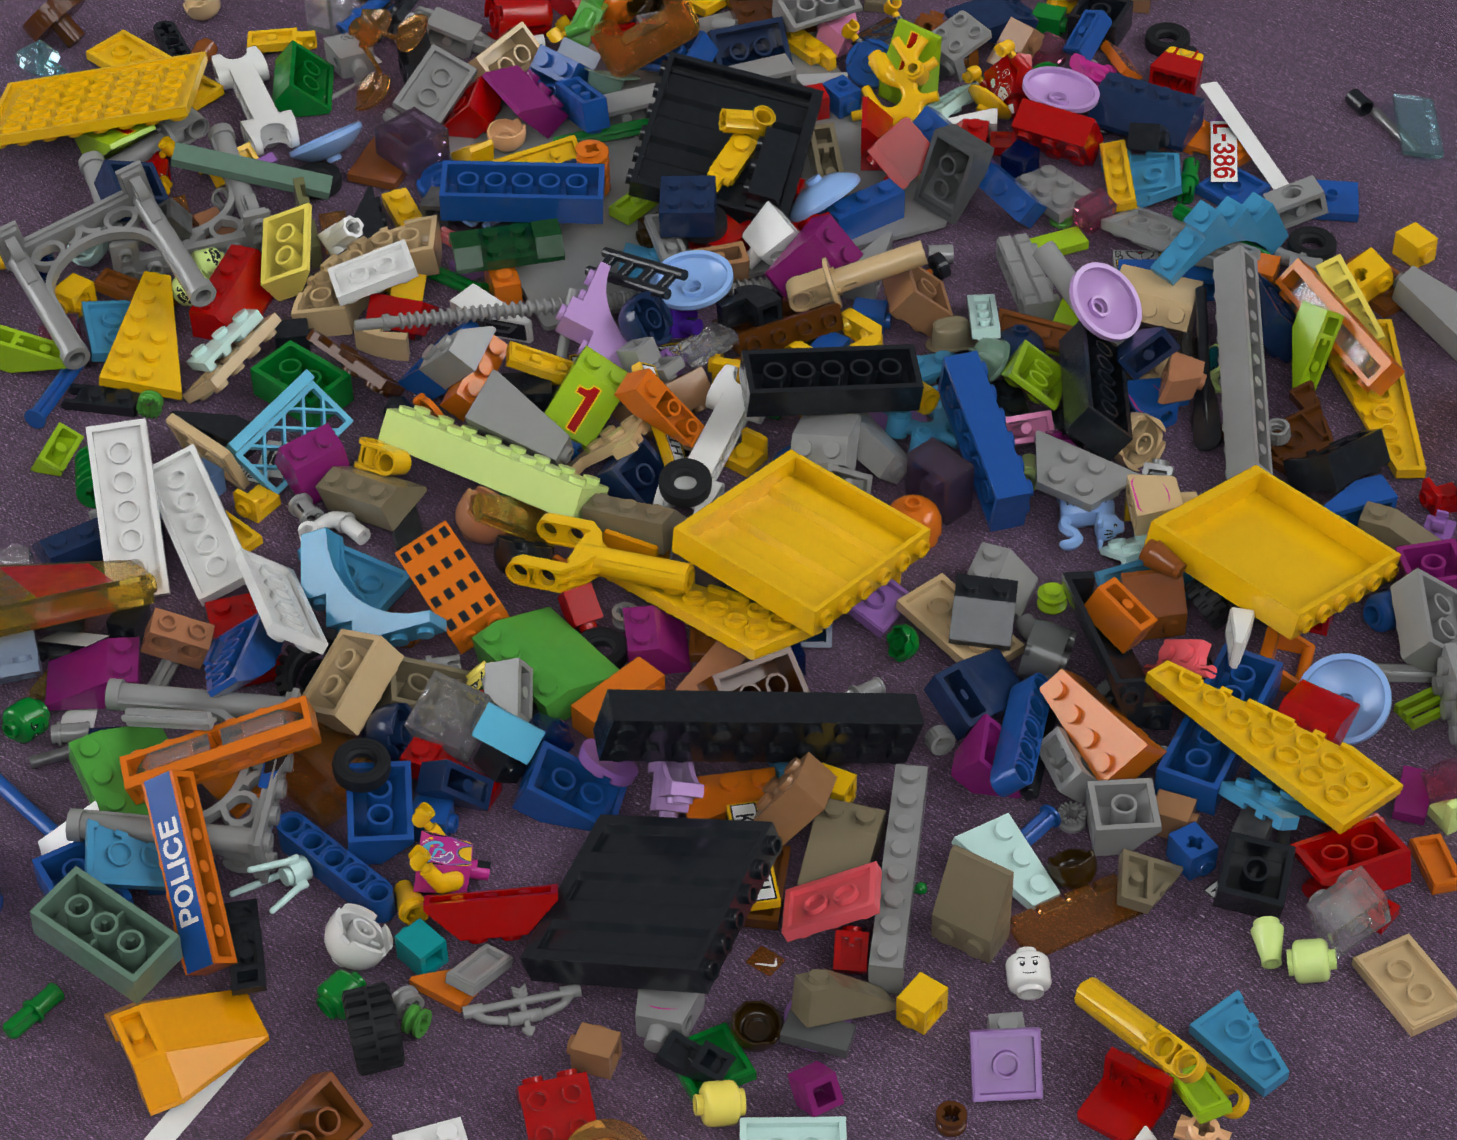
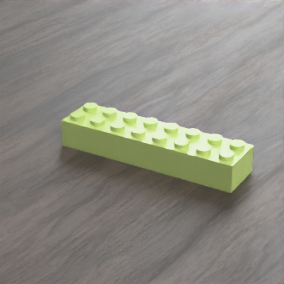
(489, 461)

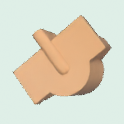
(1190, 1129)

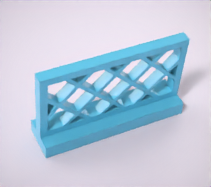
(277, 411)

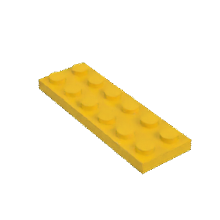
(128, 48)

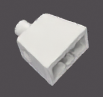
(768, 235)

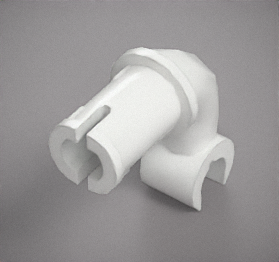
(342, 521)

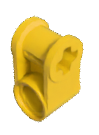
(378, 457)

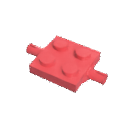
(1186, 653)

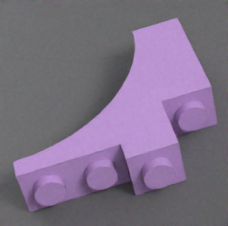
(589, 317)
(673, 787)

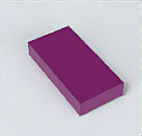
(1413, 800)

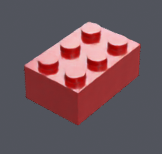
(1058, 132)

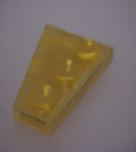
(509, 515)

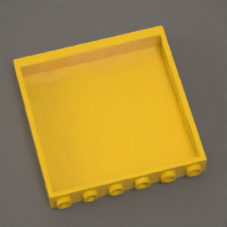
(1275, 551)

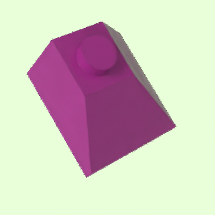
(975, 758)

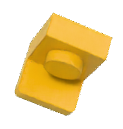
(749, 453)
(256, 503)

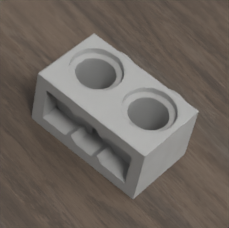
(1065, 765)

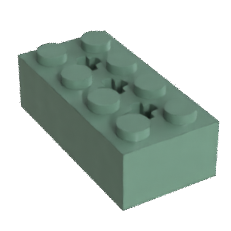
(106, 934)

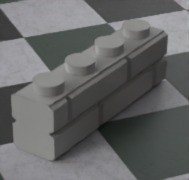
(1025, 277)

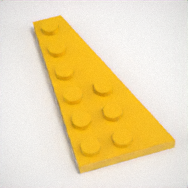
(146, 343)

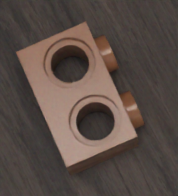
(177, 638)

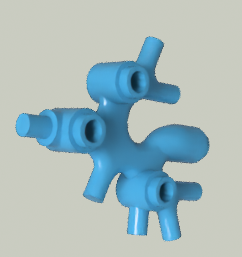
(901, 424)

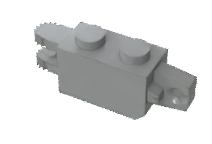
(454, 32)

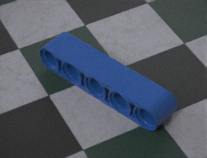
(1020, 737)
(336, 866)

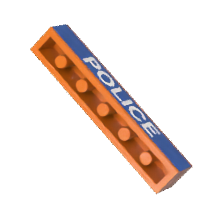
(189, 872)

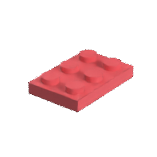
(832, 901)

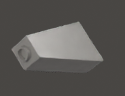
(1429, 305)
(511, 416)
(880, 451)

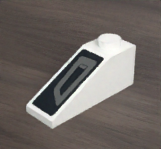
(512, 329)

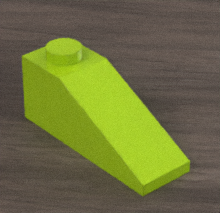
(1312, 341)
(27, 352)

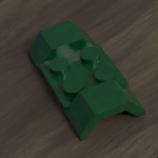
(507, 246)

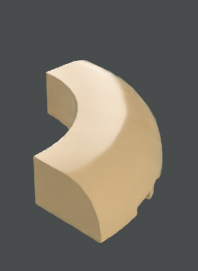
(319, 299)

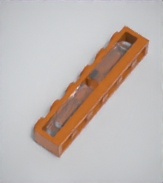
(1354, 342)
(227, 747)

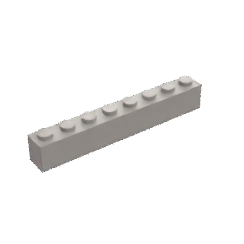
(634, 102)
(898, 878)

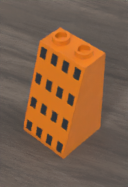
(451, 584)

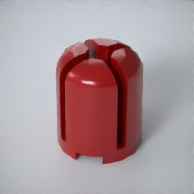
(508, 13)

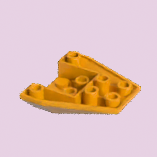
(185, 1042)

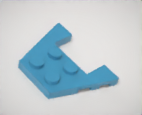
(1154, 176)
(1267, 801)

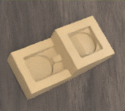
(383, 344)

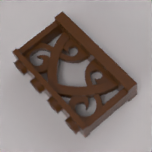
(793, 327)

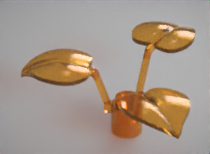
(368, 30)

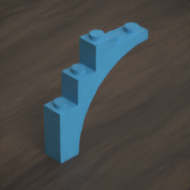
(1213, 228)
(332, 590)

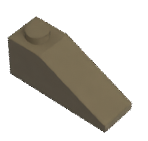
(824, 151)
(1392, 526)
(832, 997)

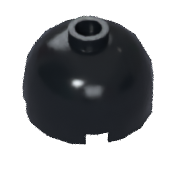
(510, 546)

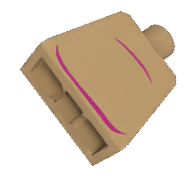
(1151, 497)

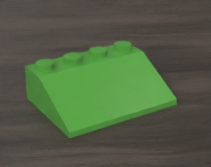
(560, 657)
(99, 767)

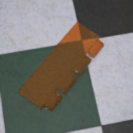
(1067, 924)

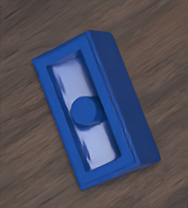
(1088, 33)

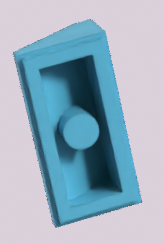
(508, 733)

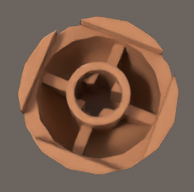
(466, 521)

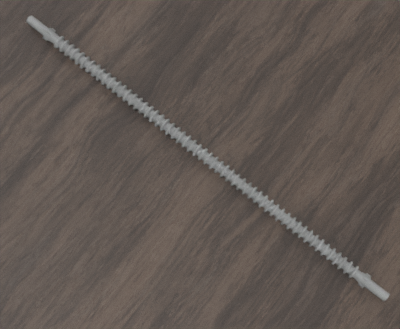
(387, 322)

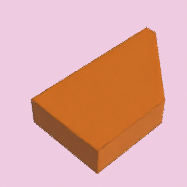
(434, 986)

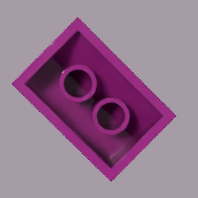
(528, 98)

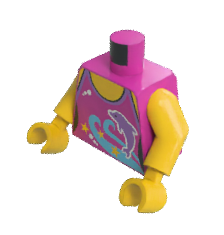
(441, 861)

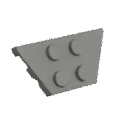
(1076, 473)

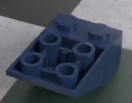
(971, 690)

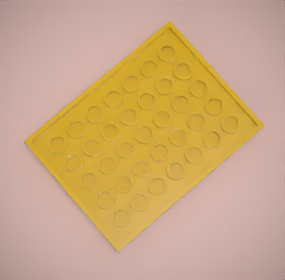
(100, 99)

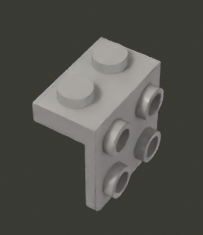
(960, 38)

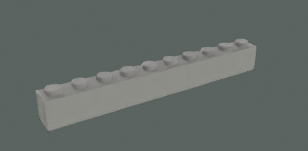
(1241, 362)

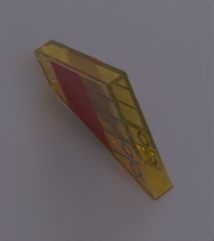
(69, 591)

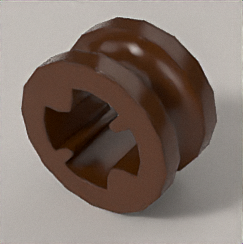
(952, 1109)

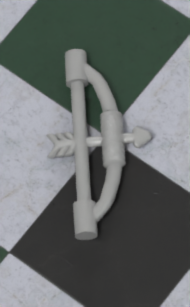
(522, 999)

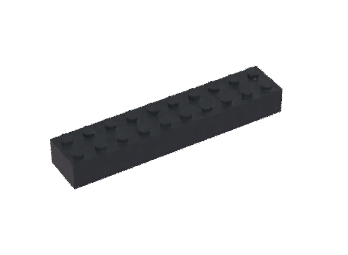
(756, 726)

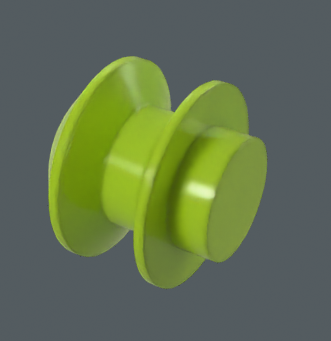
(1051, 598)

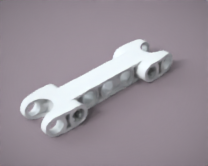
(263, 120)
(718, 434)

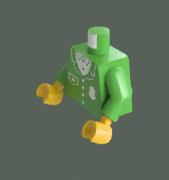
(578, 29)

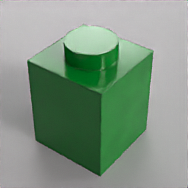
(1051, 19)

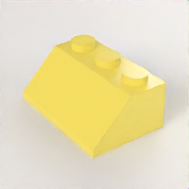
(286, 252)

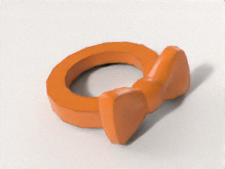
(424, 401)

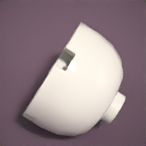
(355, 938)

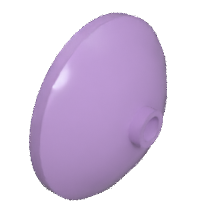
(1061, 88)
(1105, 302)

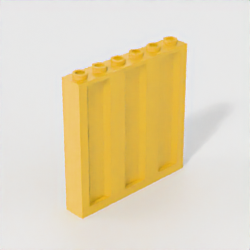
(801, 541)

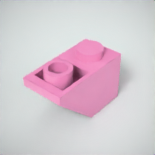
(830, 35)

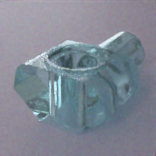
(39, 59)

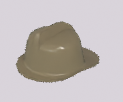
(951, 335)

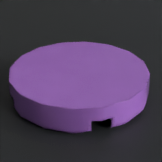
(620, 772)

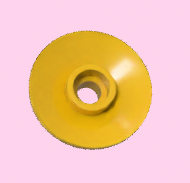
(987, 100)

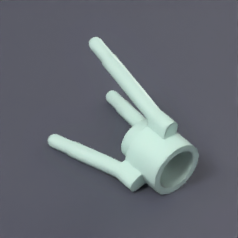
(293, 871)

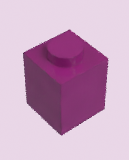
(815, 1088)

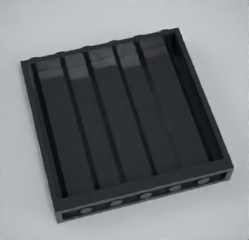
(686, 135)
(653, 903)

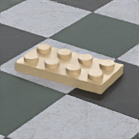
(233, 363)
(931, 611)

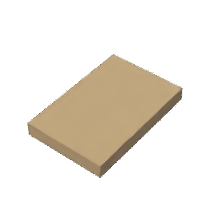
(208, 449)
(1408, 984)

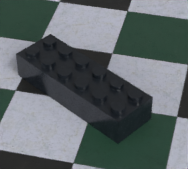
(830, 380)
(1094, 393)

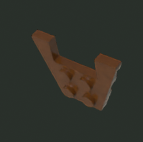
(357, 365)
(1307, 427)

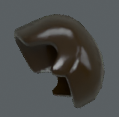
(1072, 868)
(756, 1025)

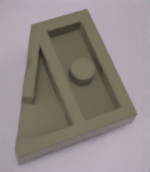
(1143, 880)

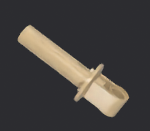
(829, 283)

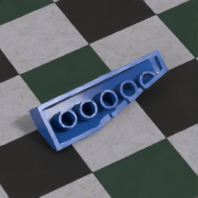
(240, 657)

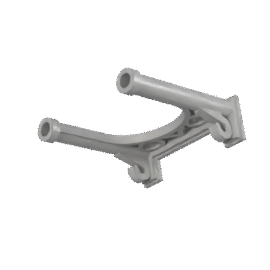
(83, 232)
(126, 252)
(239, 841)

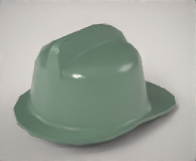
(606, 82)
(995, 355)

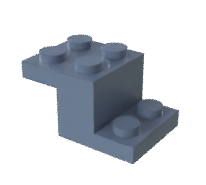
(19, 657)

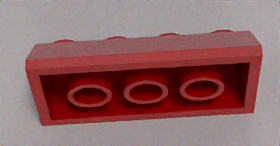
(237, 287)

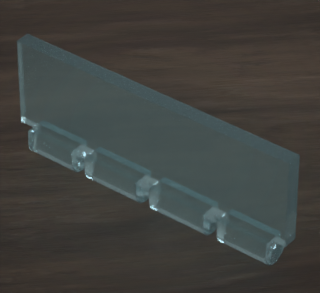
(1418, 126)

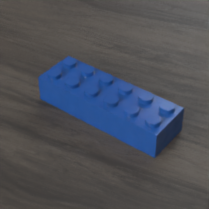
(522, 191)
(985, 440)
(1196, 758)

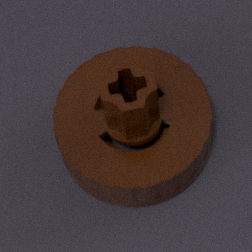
(55, 17)

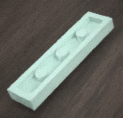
(983, 316)

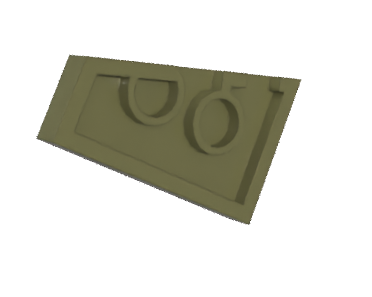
(300, 199)

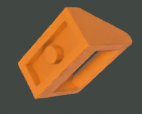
(1274, 641)

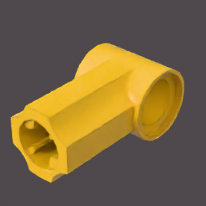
(747, 121)

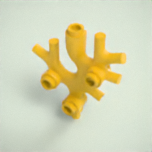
(905, 80)

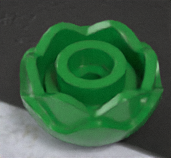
(902, 642)

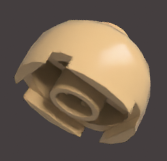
(1146, 441)

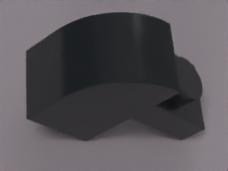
(751, 304)

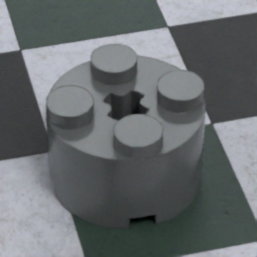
(1047, 649)

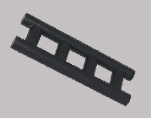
(641, 282)

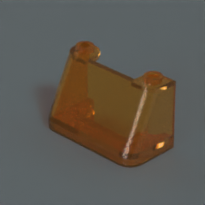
(647, 40)

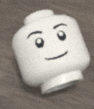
(1028, 973)

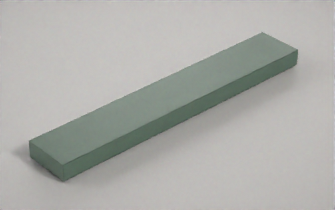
(249, 170)

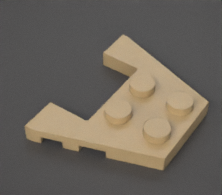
(613, 441)

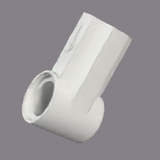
(341, 234)

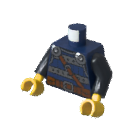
(881, 30)

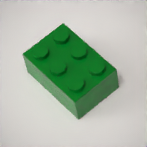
(286, 364)

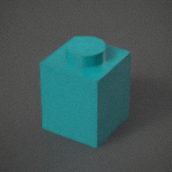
(421, 948)

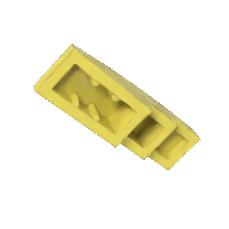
(1341, 281)

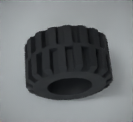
(373, 1028)

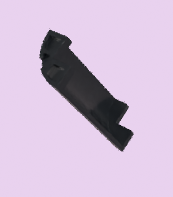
(1119, 669)

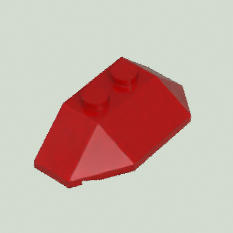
(491, 912)

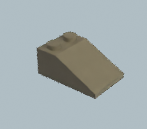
(412, 678)
(842, 839)
(973, 905)

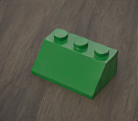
(302, 82)

